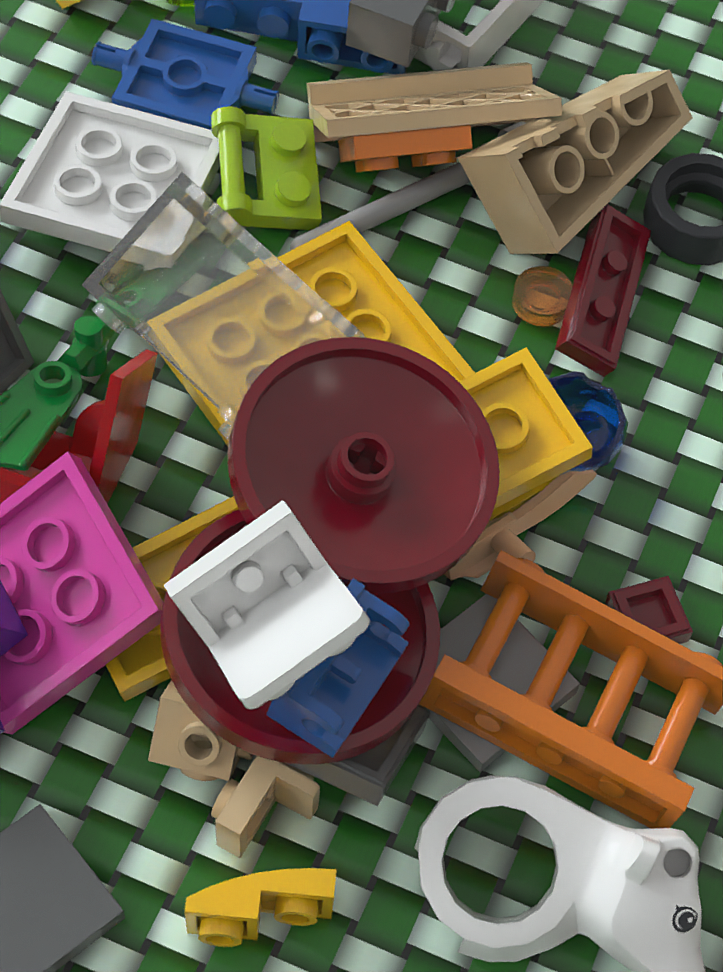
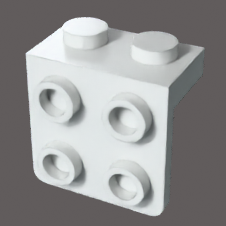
(268, 606)

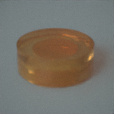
(541, 295)

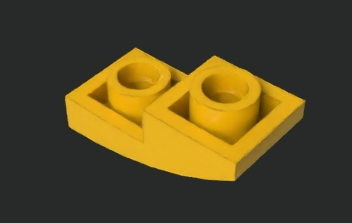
(234, 907)

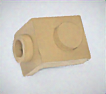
(246, 803)

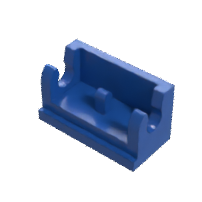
(336, 692)

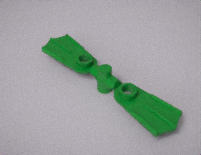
(36, 408)

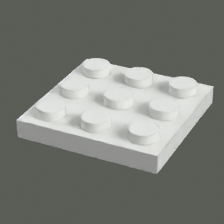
(103, 170)

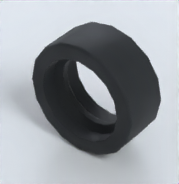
(668, 230)

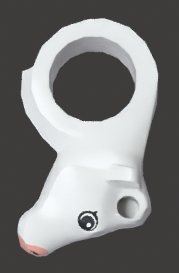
(610, 882)

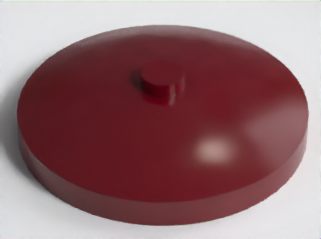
(370, 457)
(219, 708)

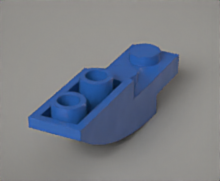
(314, 24)

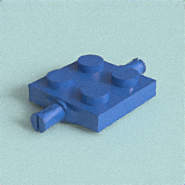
(184, 74)

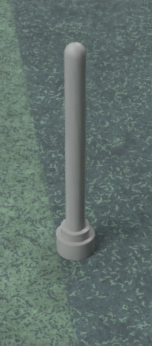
(398, 201)

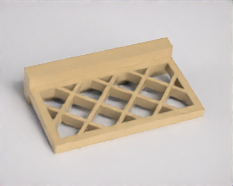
(428, 101)

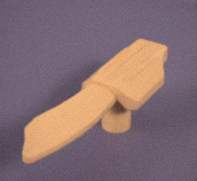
(503, 531)

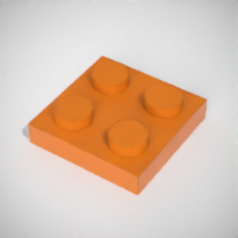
(424, 146)

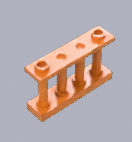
(548, 741)

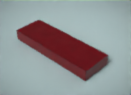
(603, 291)

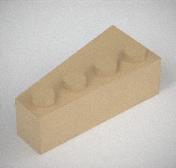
(563, 169)

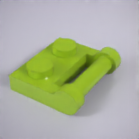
(283, 166)

